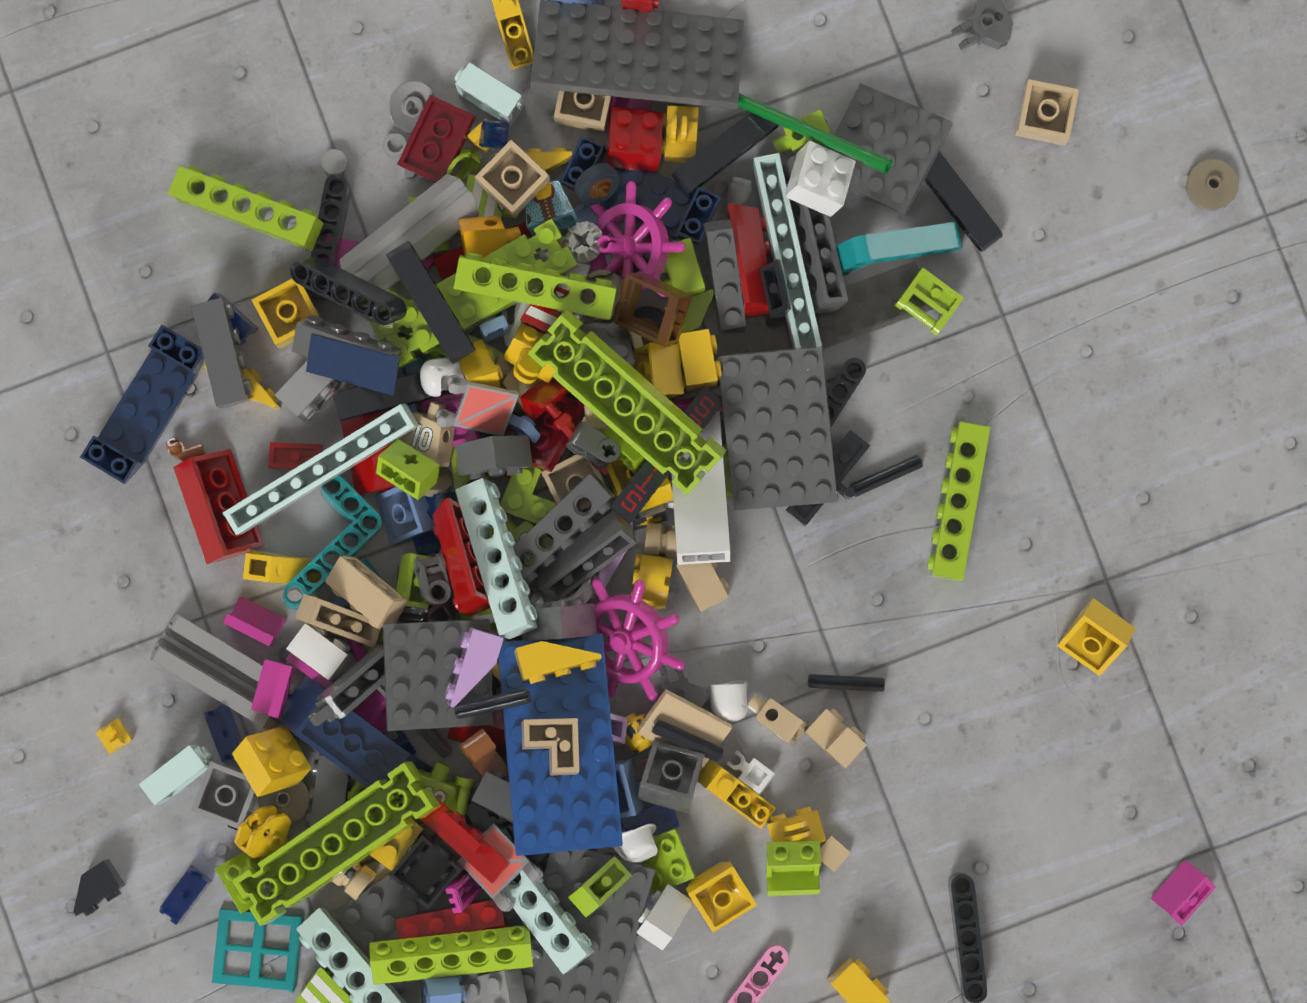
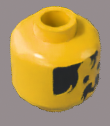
(634, 740)

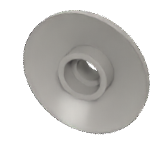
(409, 91)

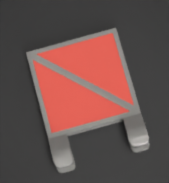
(481, 407)
(504, 846)

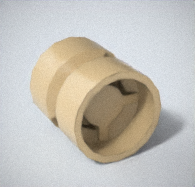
(660, 540)
(359, 881)

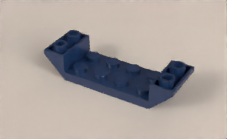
(684, 217)
(146, 406)
(347, 741)

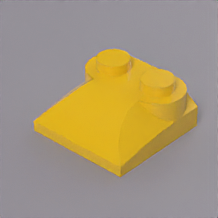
(720, 895)

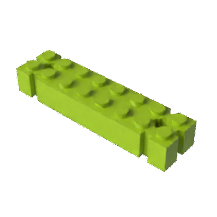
(474, 308)
(627, 402)
(336, 843)

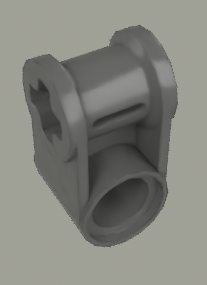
(591, 445)
(432, 577)

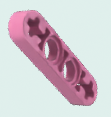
(755, 990)

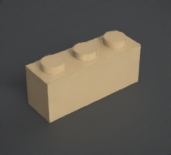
(365, 591)
(337, 620)

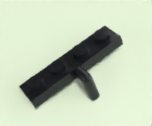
(845, 457)

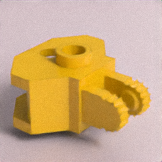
(265, 835)

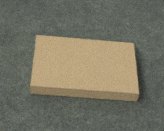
(687, 717)

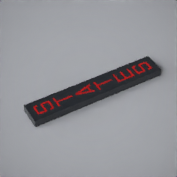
(649, 478)

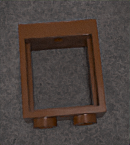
(674, 314)

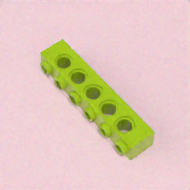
(303, 234)
(467, 281)
(977, 438)
(450, 954)

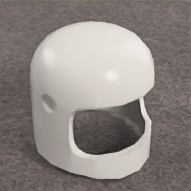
(435, 375)
(729, 700)

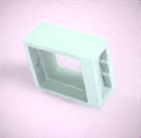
(488, 94)
(176, 773)

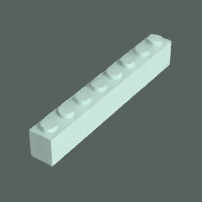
(786, 247)
(321, 469)

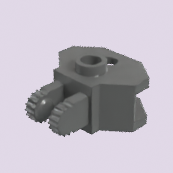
(985, 27)
(684, 689)

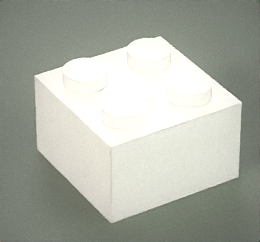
(820, 178)
(320, 651)

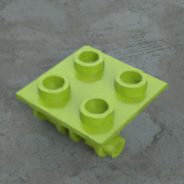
(670, 862)
(231, 870)

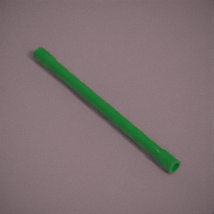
(868, 157)

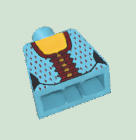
(551, 204)

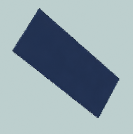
(352, 364)

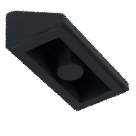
(775, 289)

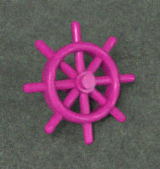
(628, 246)
(628, 638)

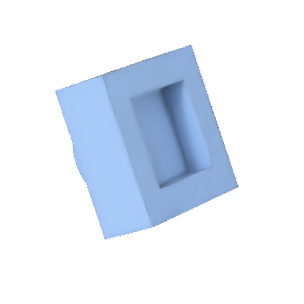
(493, 328)

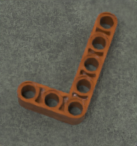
(482, 754)

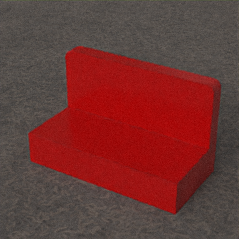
(540, 396)

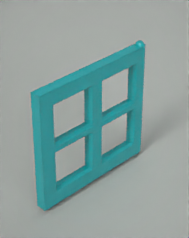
(257, 951)

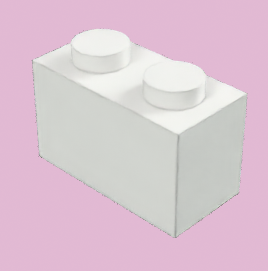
(664, 917)

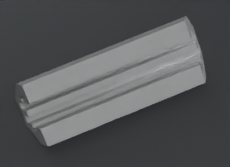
(424, 222)
(212, 667)

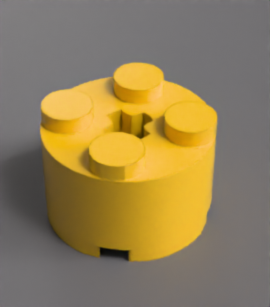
(656, 574)

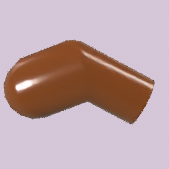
(182, 451)

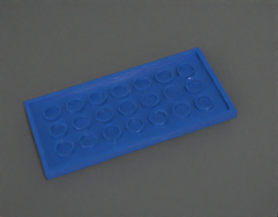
(562, 810)

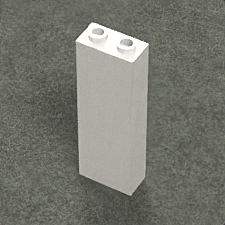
(702, 514)

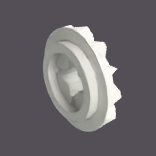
(583, 229)

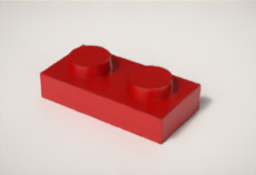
(291, 455)

